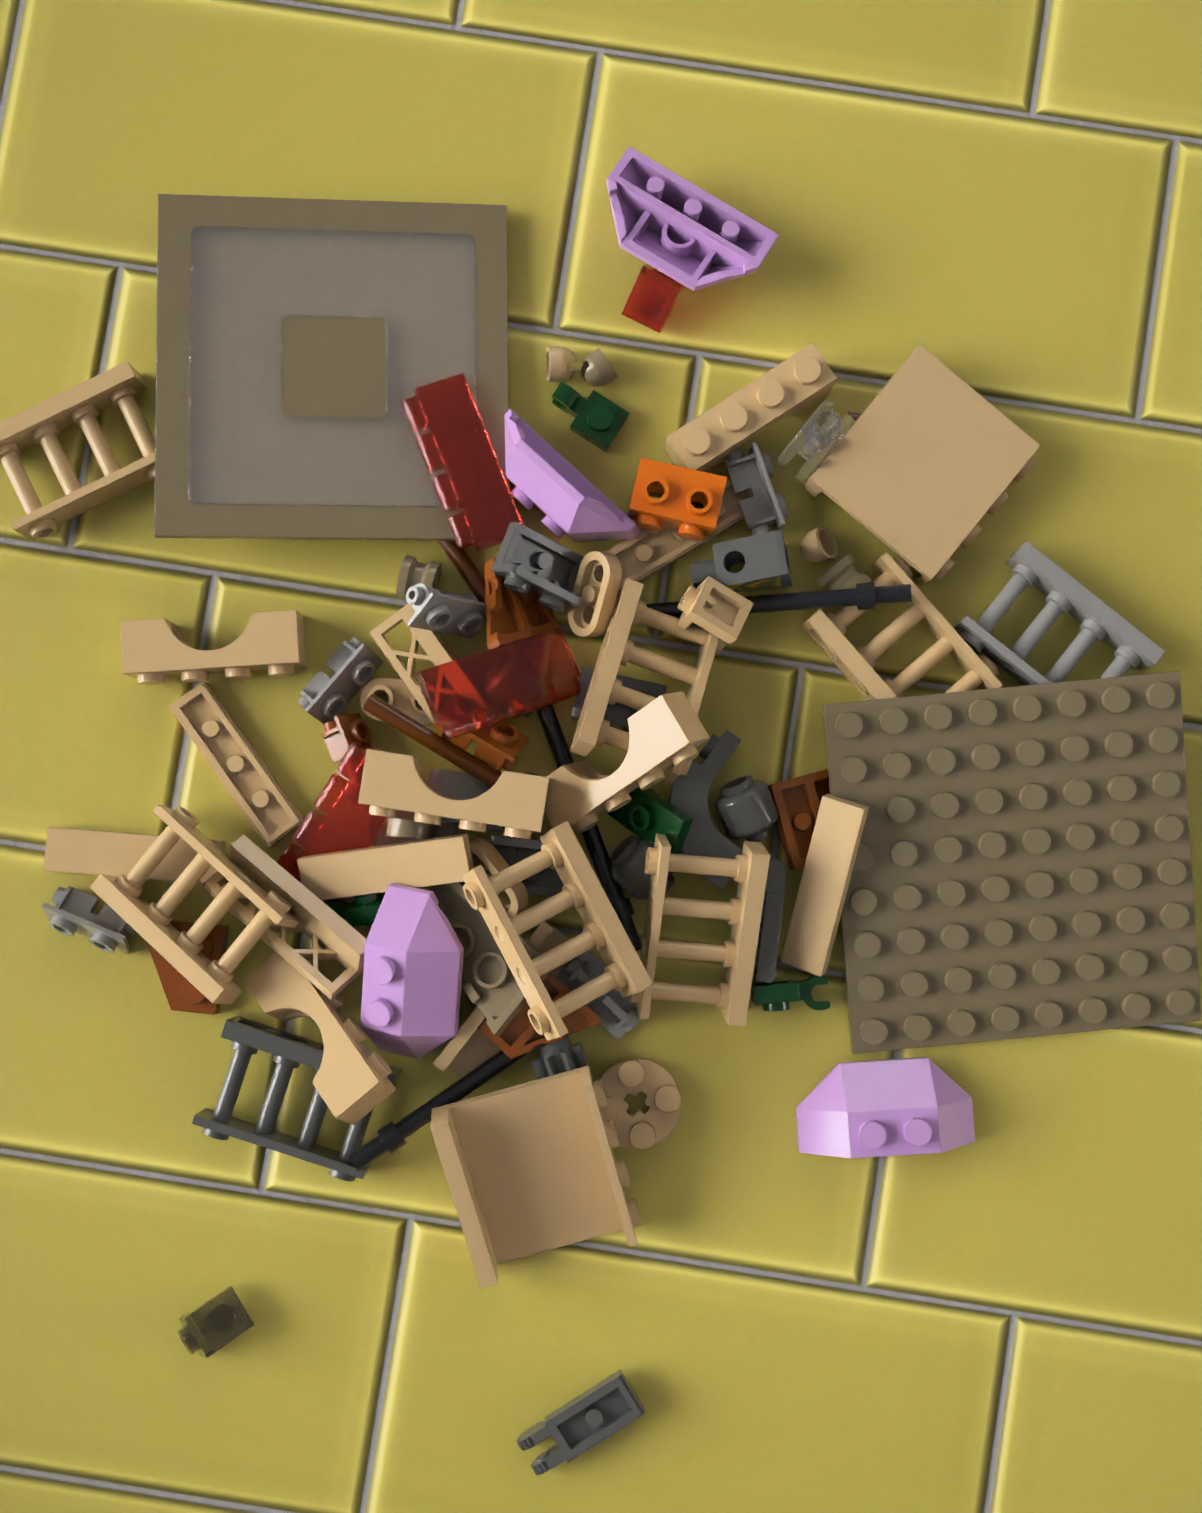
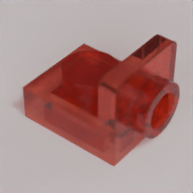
(652, 298)

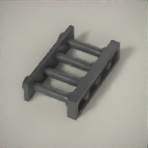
(288, 1053)

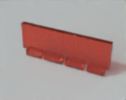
(471, 466)
(500, 683)
(347, 822)

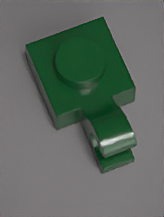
(595, 418)
(358, 912)
(778, 994)

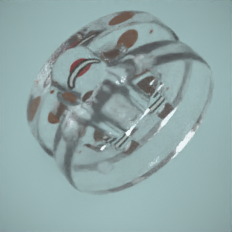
(816, 439)

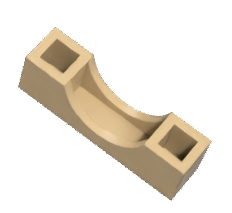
(769, 398)
(269, 642)
(659, 736)
(396, 783)
(349, 1075)

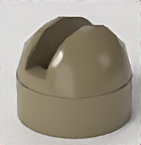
(597, 369)

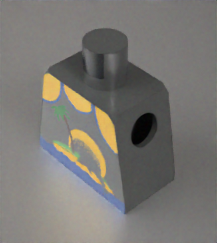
(764, 566)

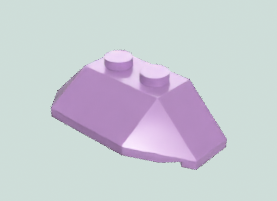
(682, 226)
(559, 489)
(411, 974)
(885, 1111)

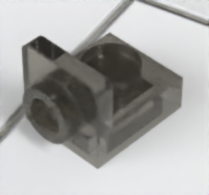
(214, 1323)

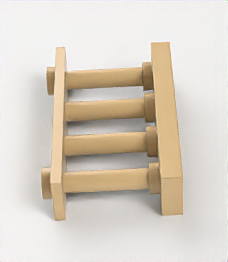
(43, 425)
(617, 650)
(858, 662)
(741, 912)
(154, 919)
(601, 930)

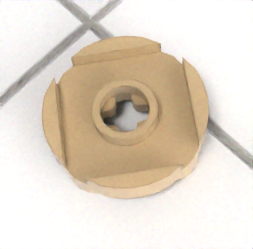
(662, 1098)

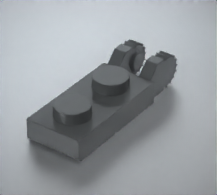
(771, 922)
(583, 1422)

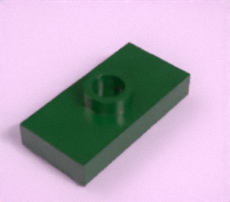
(653, 814)

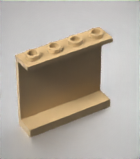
(925, 464)
(533, 1169)

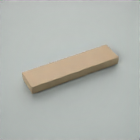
(658, 549)
(237, 764)
(114, 853)
(374, 868)
(824, 884)

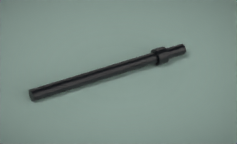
(864, 596)
(591, 836)
(393, 1136)

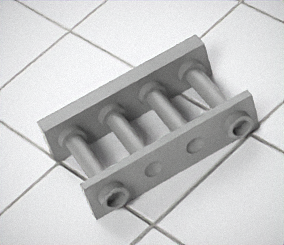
(1063, 597)

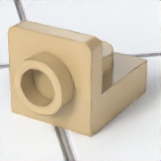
(714, 609)

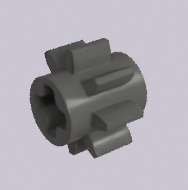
(559, 1058)

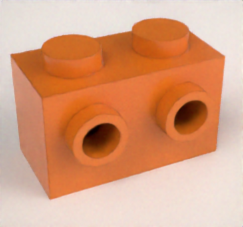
(677, 492)

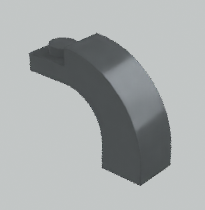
(691, 796)

